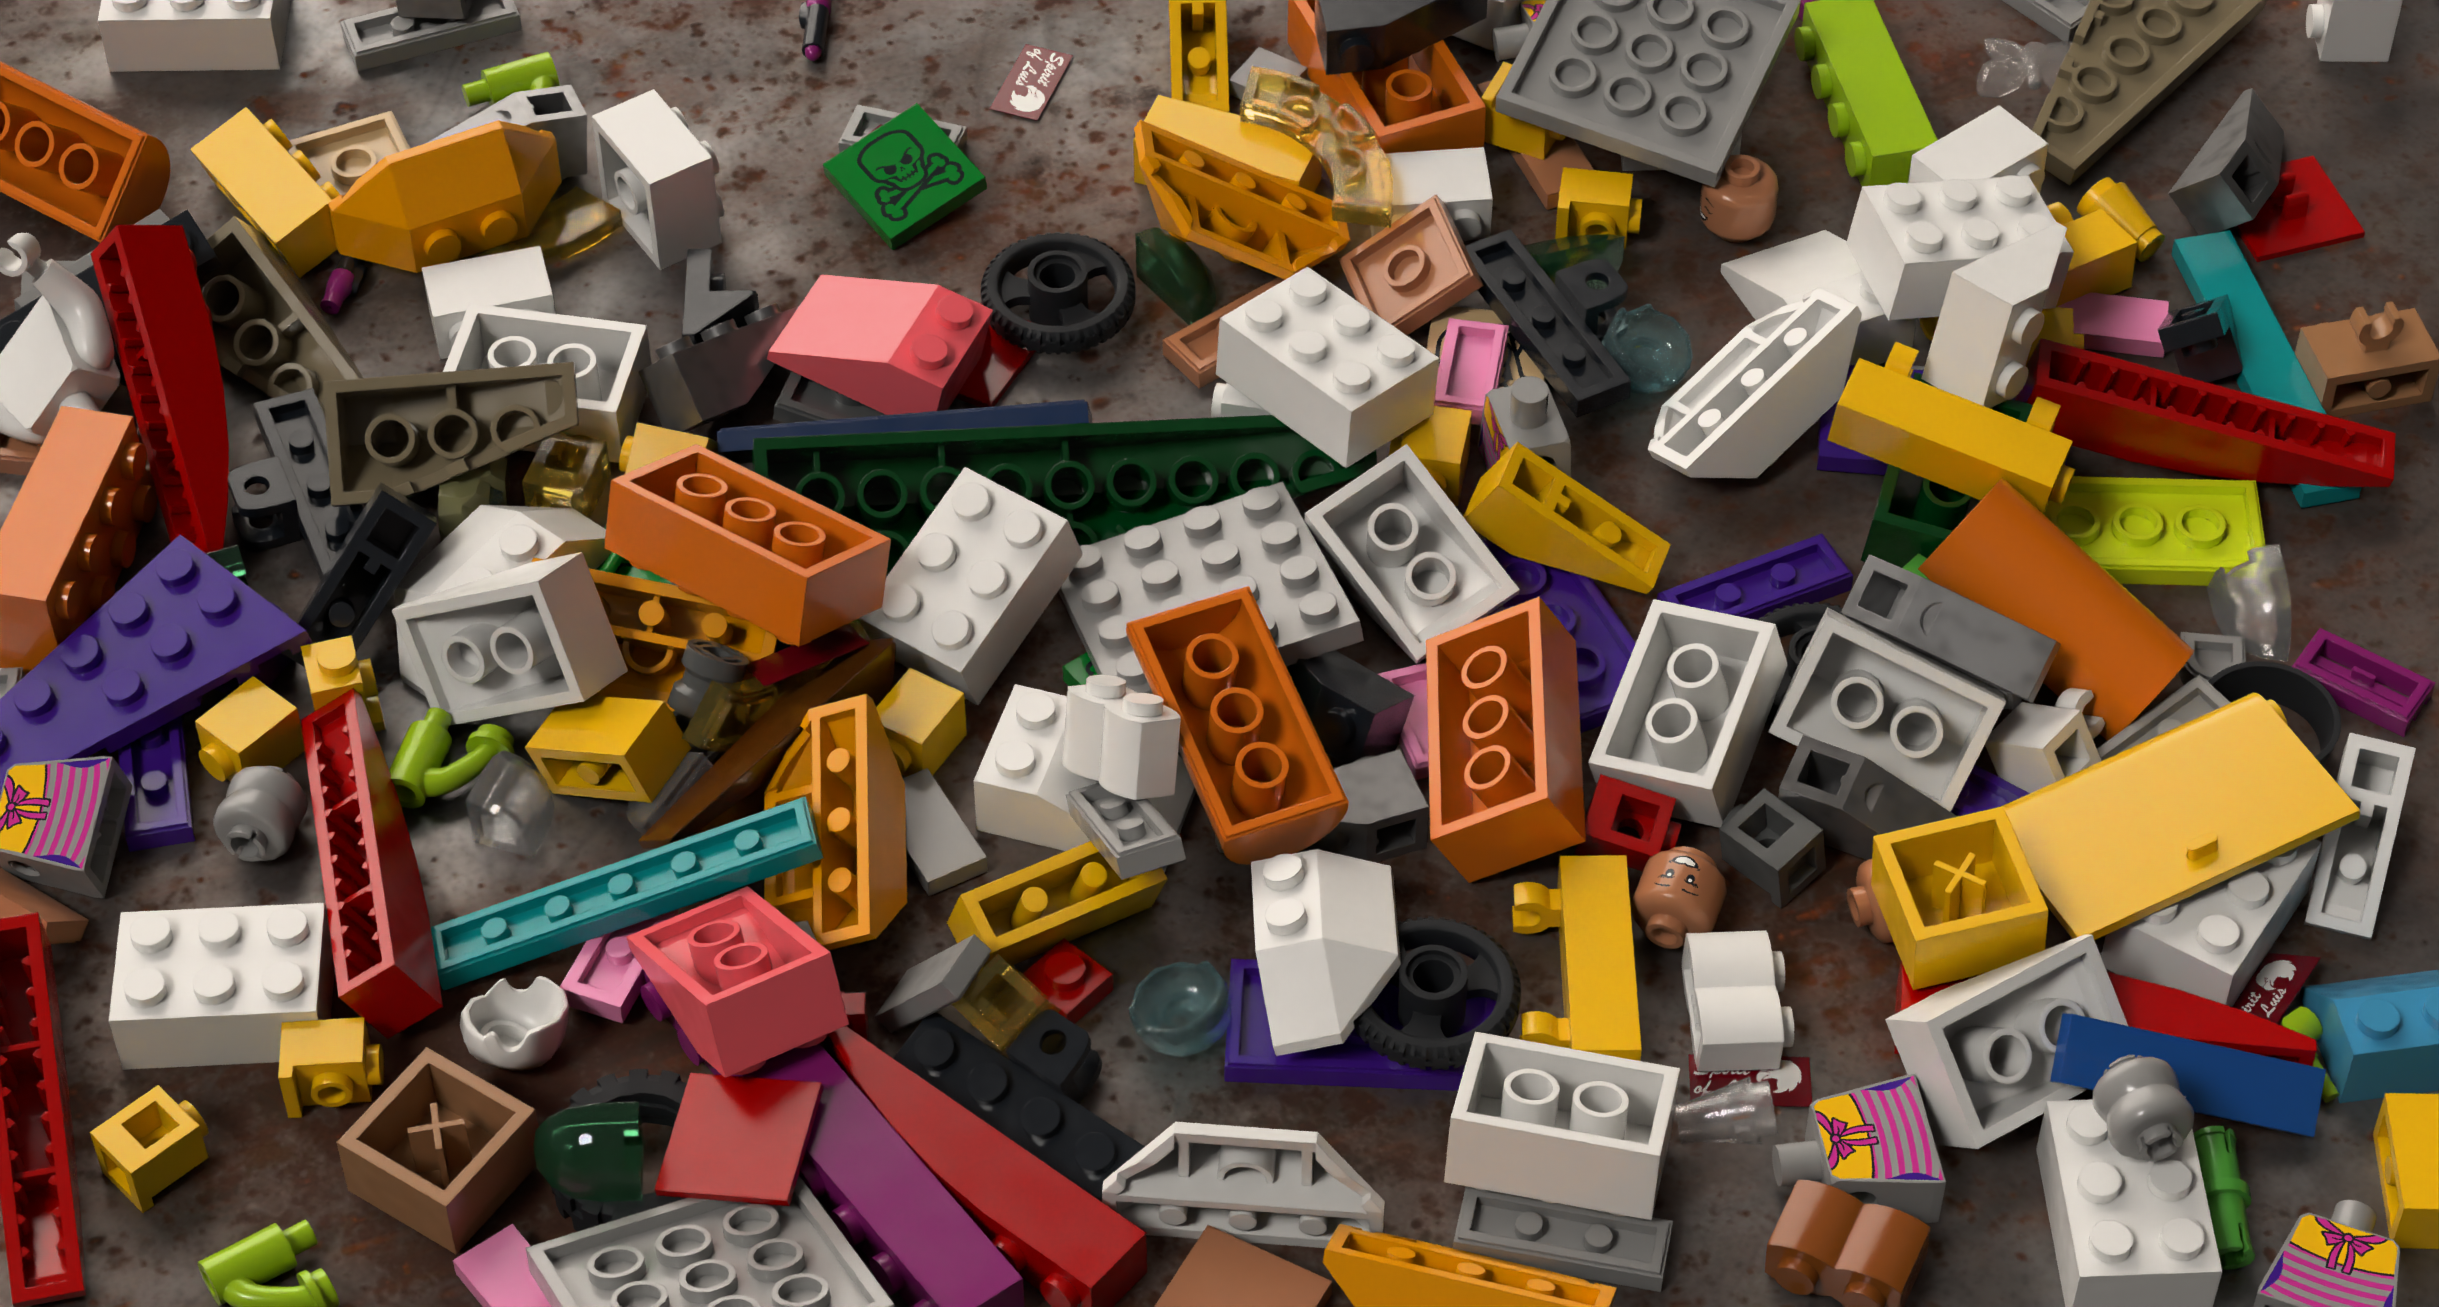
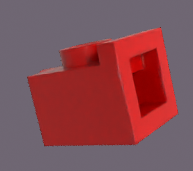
(1622, 805)

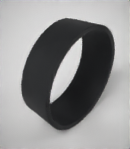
(2288, 688)

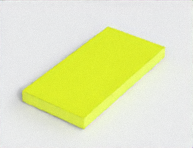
(2161, 526)

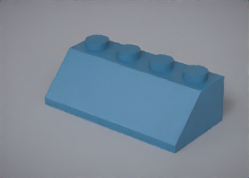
(2379, 1034)

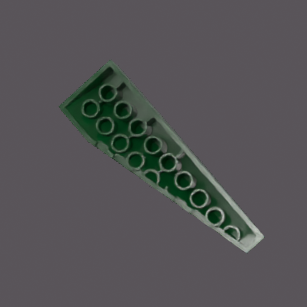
(1090, 473)

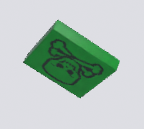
(905, 176)

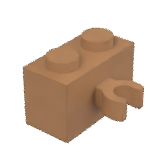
(2369, 361)

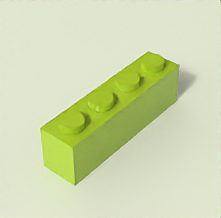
(1863, 88)

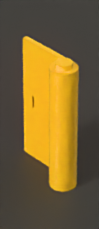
(2175, 816)

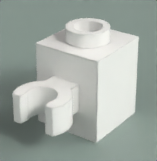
(2045, 742)

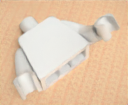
(58, 351)

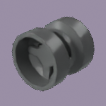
(703, 663)

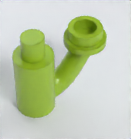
(515, 76)
(419, 760)
(240, 1270)

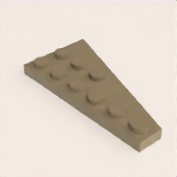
(2124, 66)

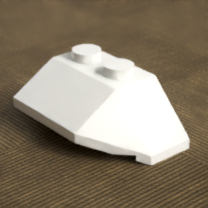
(1759, 390)
(493, 542)
(1322, 943)
(1245, 1183)

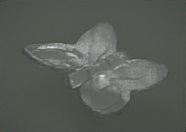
(2012, 63)

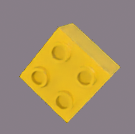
(1958, 897)

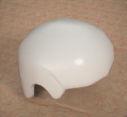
(516, 1026)

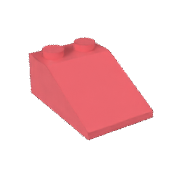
(885, 342)
(742, 981)

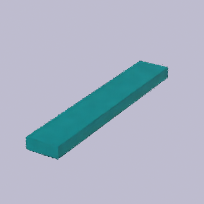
(2270, 368)
(625, 893)

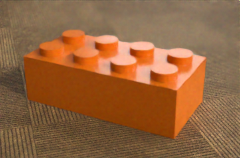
(1410, 104)
(70, 531)
(747, 544)
(1504, 741)

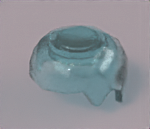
(1649, 349)
(1181, 1008)

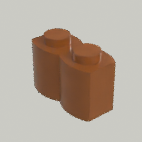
(1845, 1248)

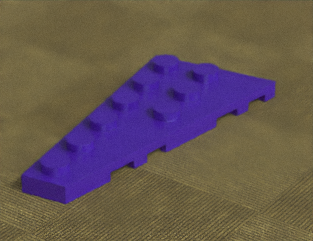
(143, 660)

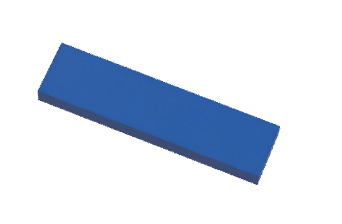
(2212, 1077)

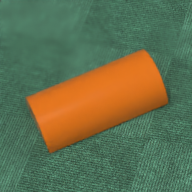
(76, 158)
(2038, 576)
(1240, 726)

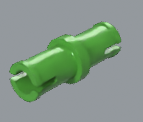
(2226, 1195)

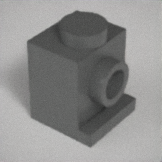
(1773, 846)

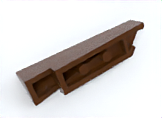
(740, 777)

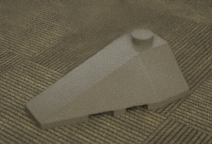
(266, 319)
(439, 424)

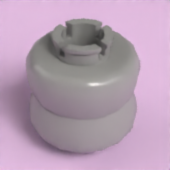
(260, 813)
(2143, 1107)

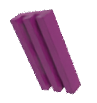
(2357, 687)

